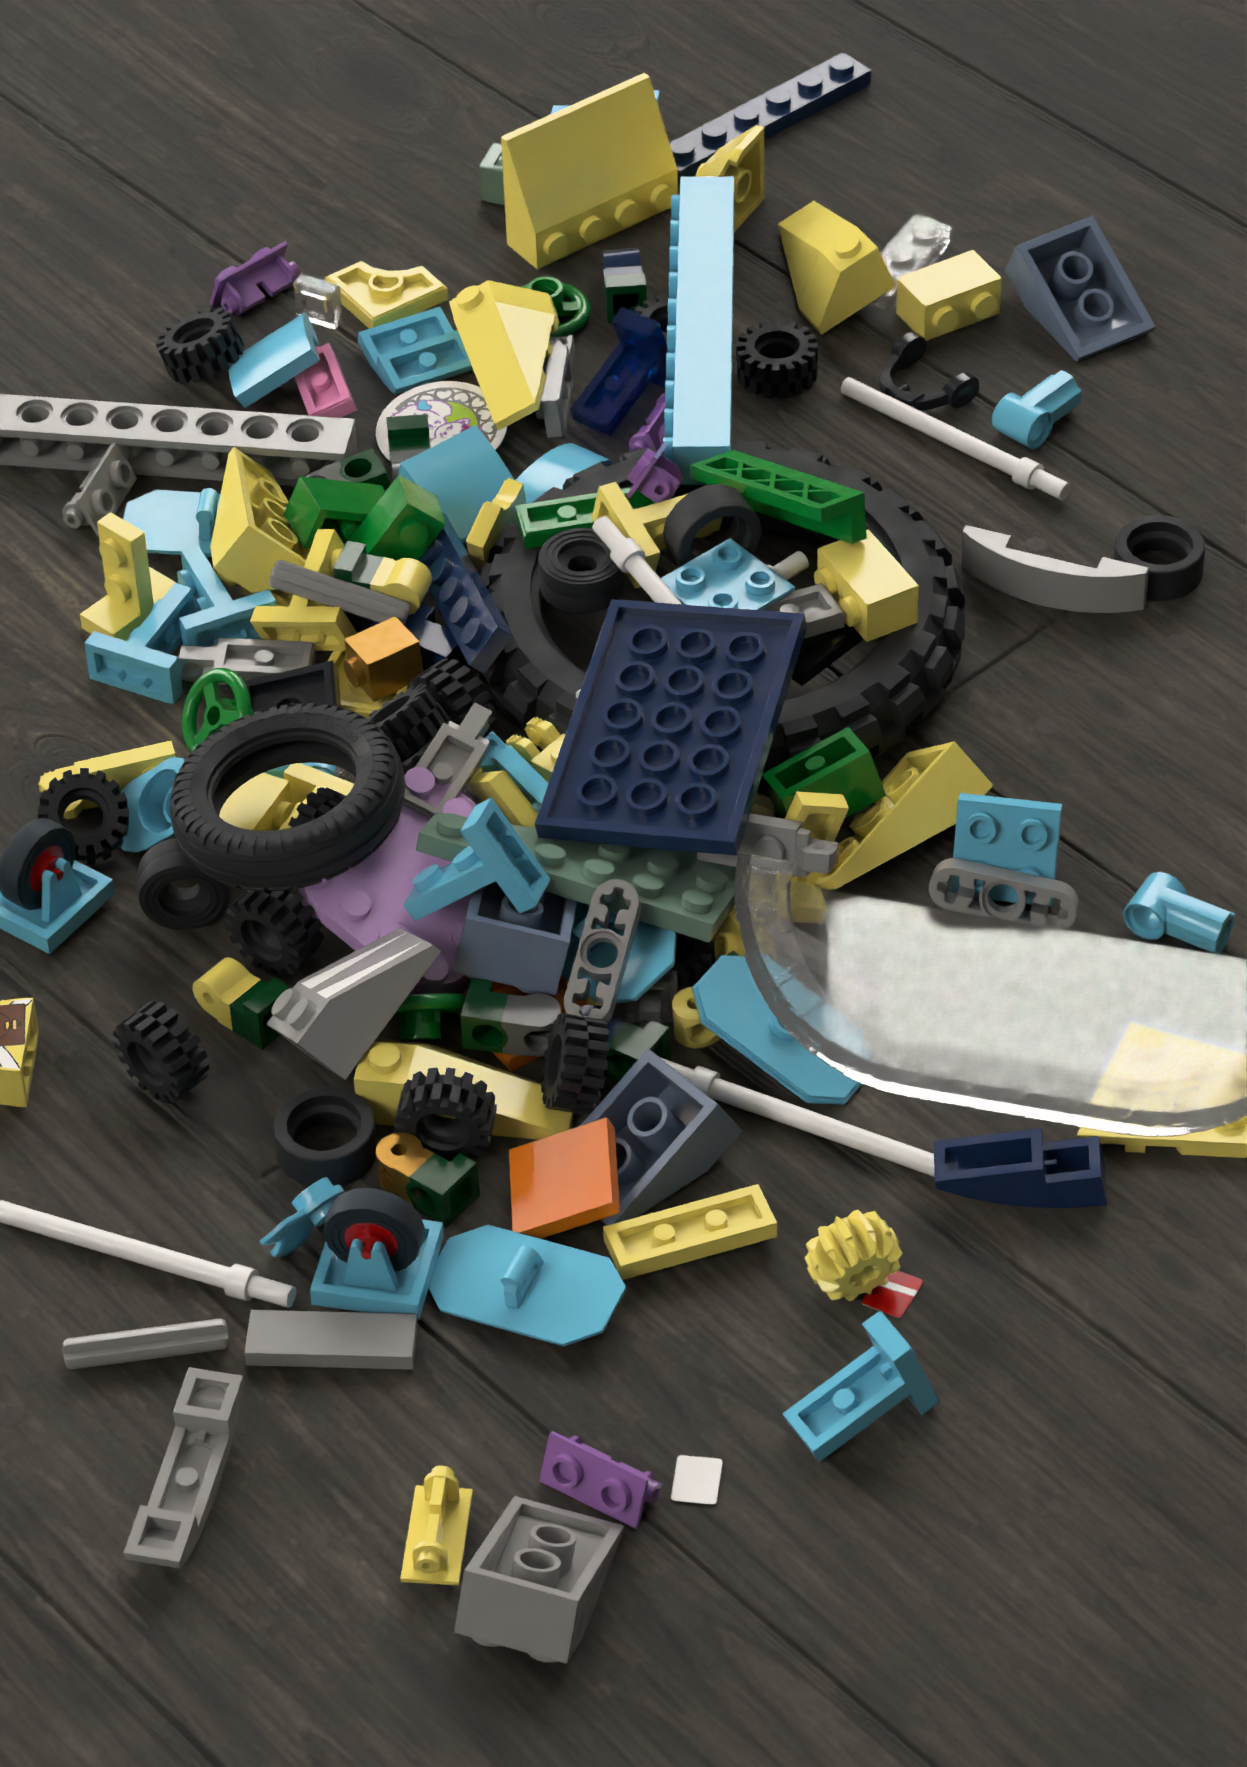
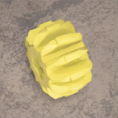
(853, 1255)

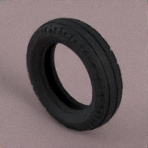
(296, 854)

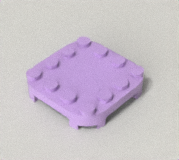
(371, 896)

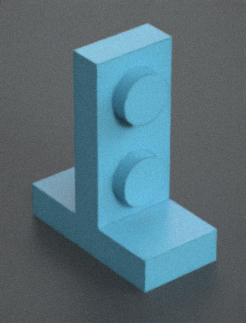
(216, 612)
(146, 659)
(493, 855)
(862, 1391)

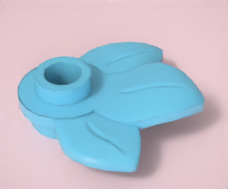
(312, 1211)

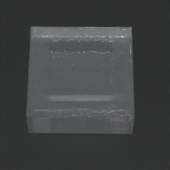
(318, 300)

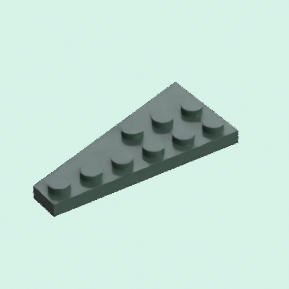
(671, 884)

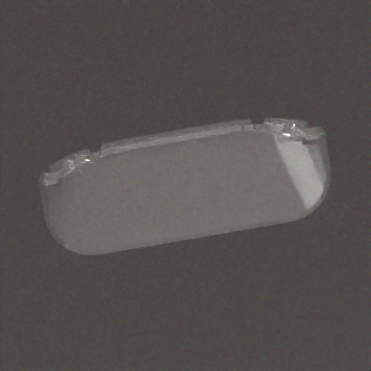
(999, 1009)

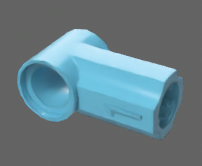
(1032, 416)
(1165, 907)

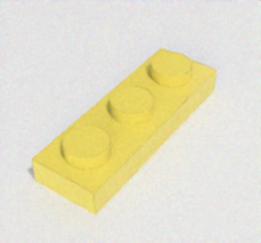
(690, 1231)

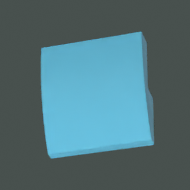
(414, 350)
(274, 360)
(461, 474)

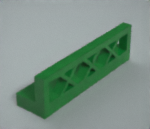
(788, 494)

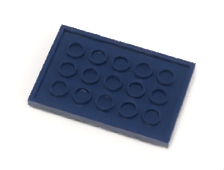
(672, 727)

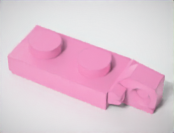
(325, 387)

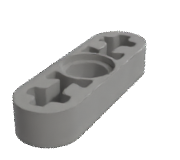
(1021, 882)
(599, 915)

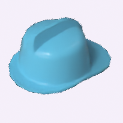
(150, 806)

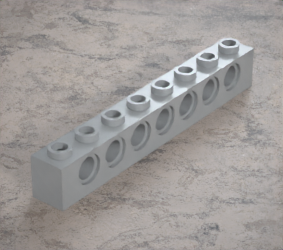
(167, 438)

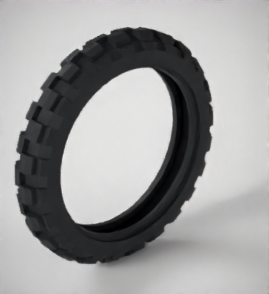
(875, 698)

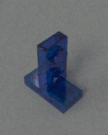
(625, 373)

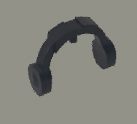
(906, 352)

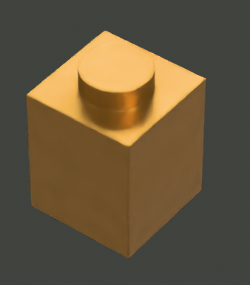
(383, 659)

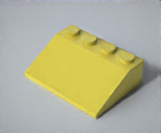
(587, 172)

